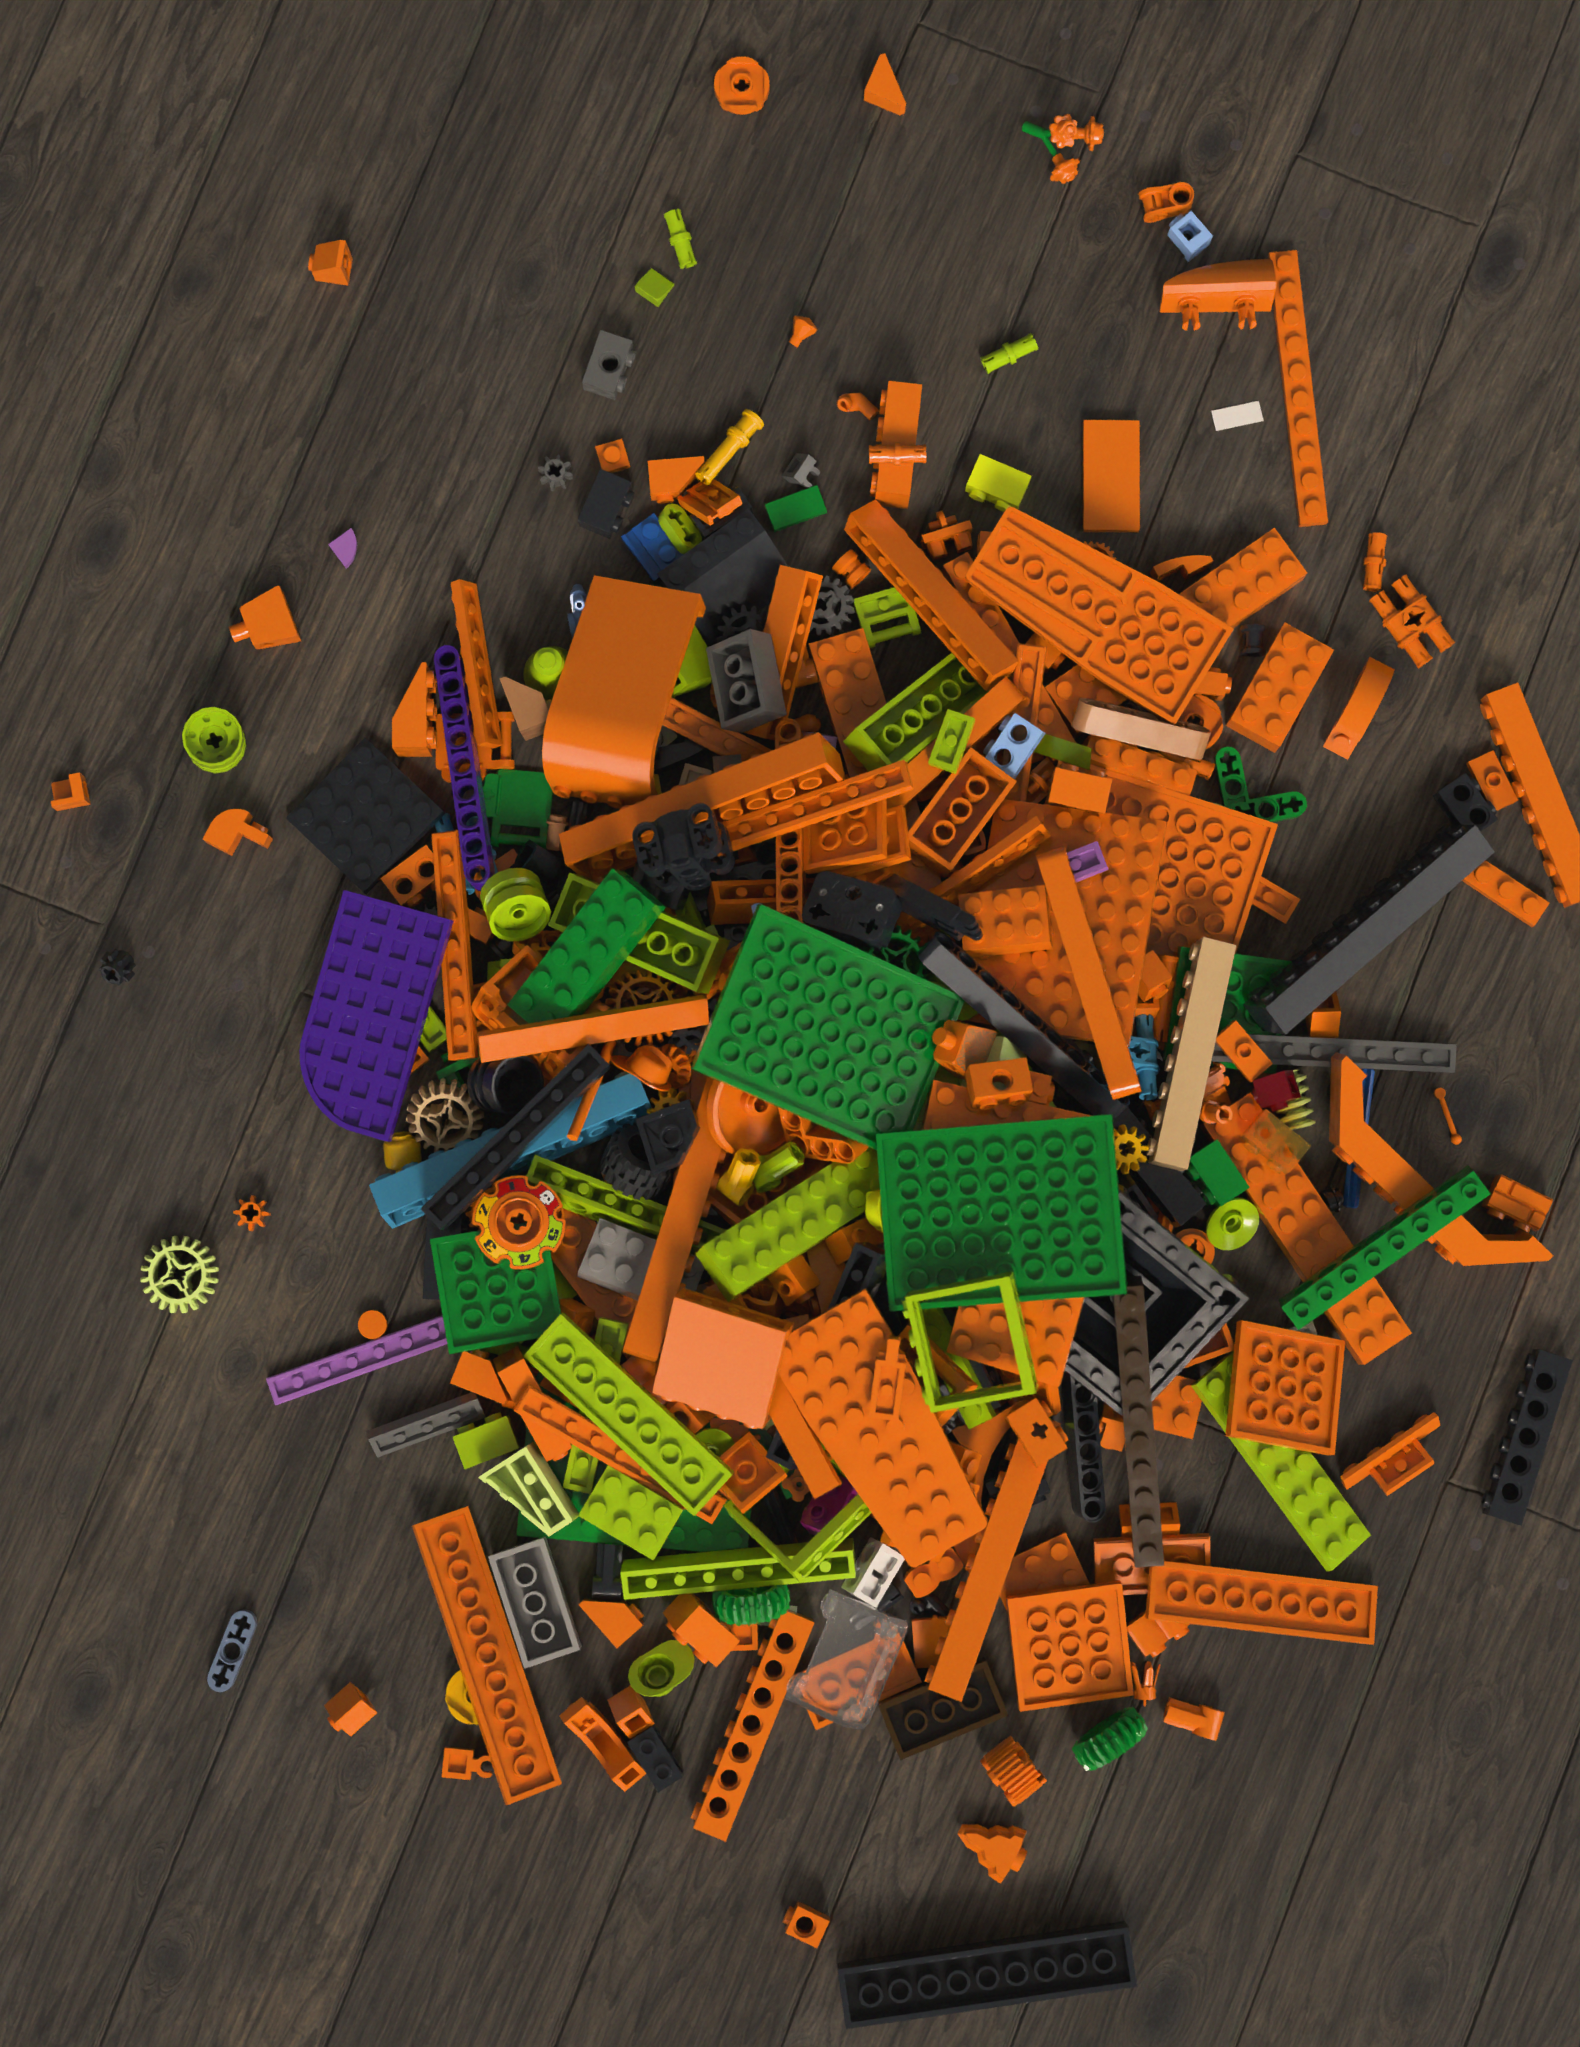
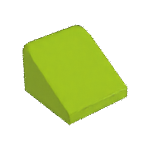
(653, 287)

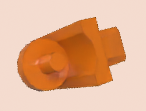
(935, 540)
(1040, 781)

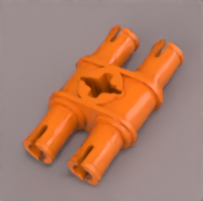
(1415, 607)

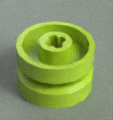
(515, 904)

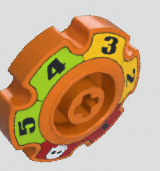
(539, 1210)

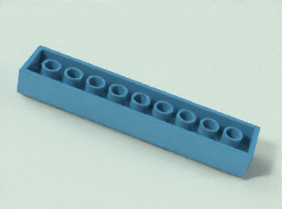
(406, 1191)

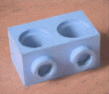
(1019, 750)

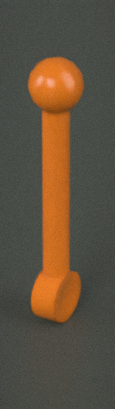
(1440, 1093)

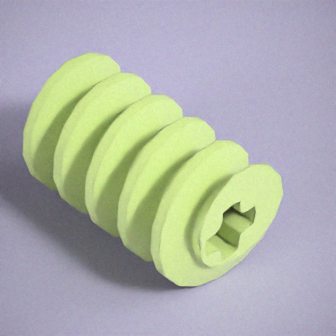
(1296, 1112)

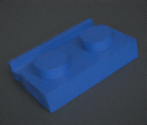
(651, 546)

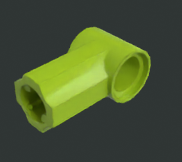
(777, 1165)

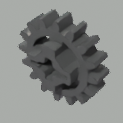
(833, 599)

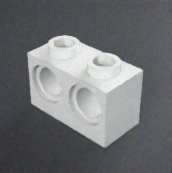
(874, 1572)

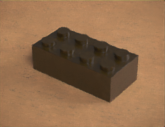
(925, 1718)

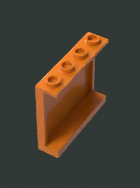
(721, 1358)

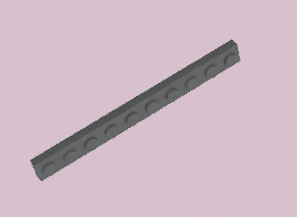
(1364, 1053)

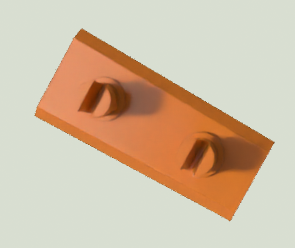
(1221, 287)

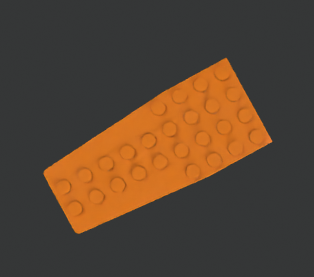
(1100, 613)
(896, 1467)

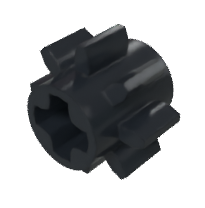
(117, 967)

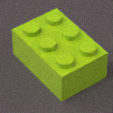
(631, 1512)

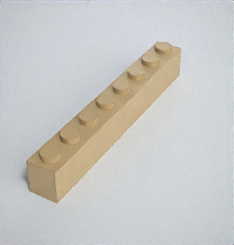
(1191, 1054)

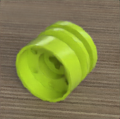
(214, 723)

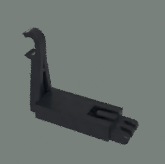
(933, 910)

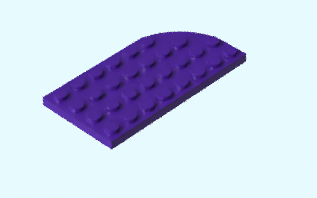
(370, 1011)

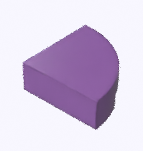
(345, 547)

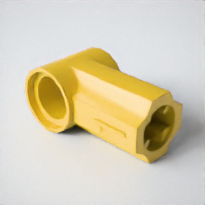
(737, 1181)

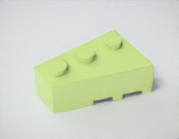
(533, 1489)

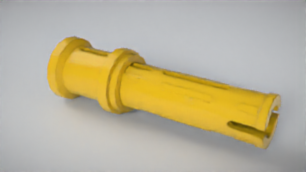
(736, 438)

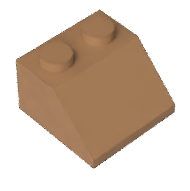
(528, 707)

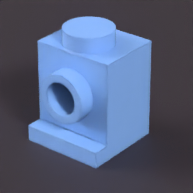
(1189, 225)

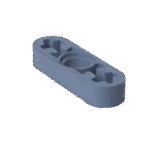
(231, 1673)

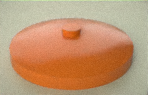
(743, 1121)

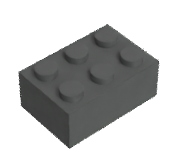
(746, 681)

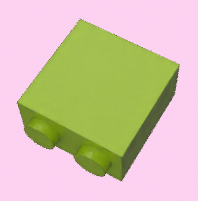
(695, 667)

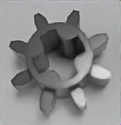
(558, 466)

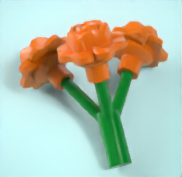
(1064, 132)

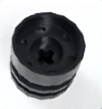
(504, 1084)

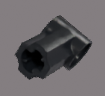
(607, 1580)

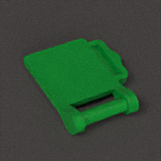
(518, 801)

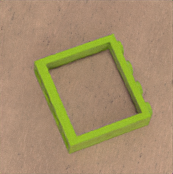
(925, 1365)
(819, 1546)

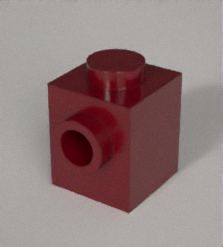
(1276, 1090)

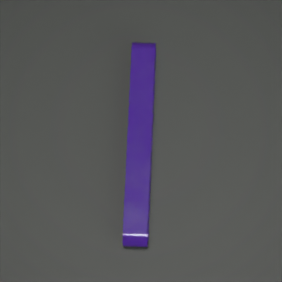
(457, 757)

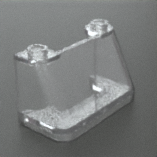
(849, 1661)

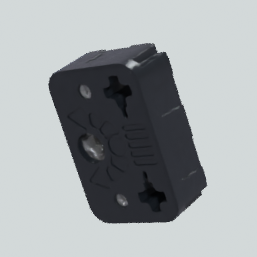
(849, 919)

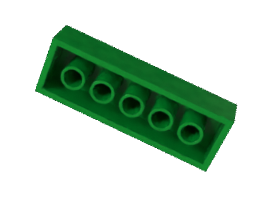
(588, 950)

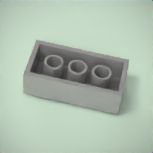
(621, 1259)
(535, 1602)

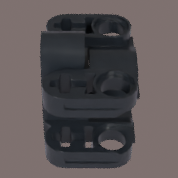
(684, 849)

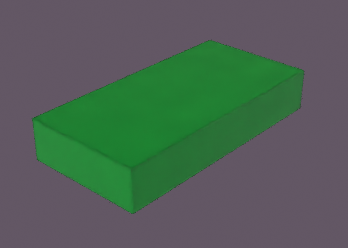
(795, 508)

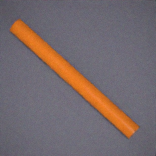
(588, 1097)

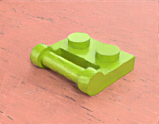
(884, 607)

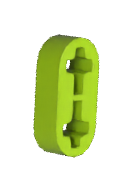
(679, 529)

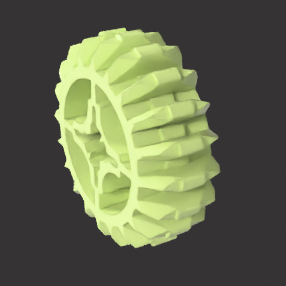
(174, 1263)

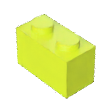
(997, 483)

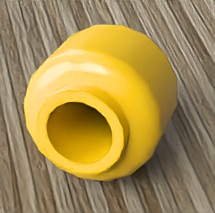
(401, 1151)

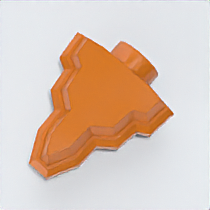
(996, 1847)

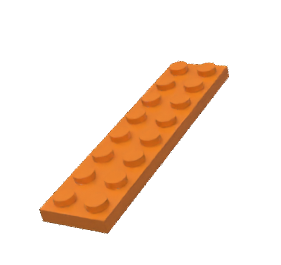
(1262, 1602)

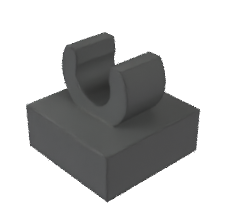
(799, 469)

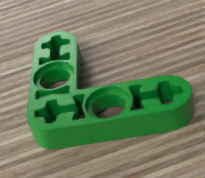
(1242, 799)

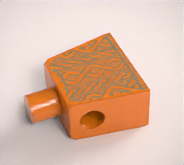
(962, 1046)

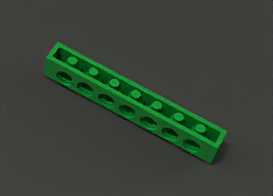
(1383, 1247)

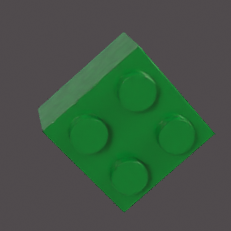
(1215, 1174)

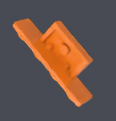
(1396, 1461)

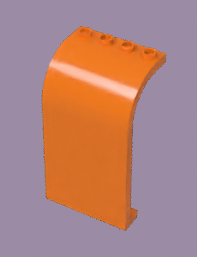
(617, 691)

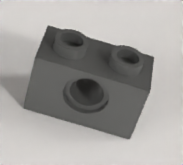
(608, 348)

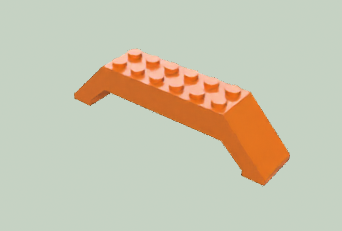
(1402, 1185)

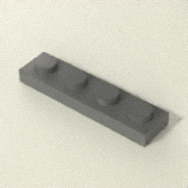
(426, 1424)

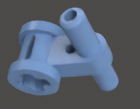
(577, 599)

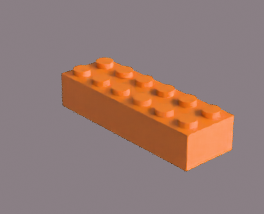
(950, 1108)

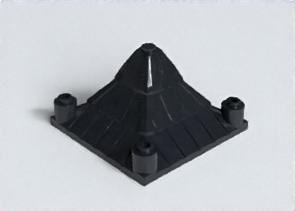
(1183, 1308)

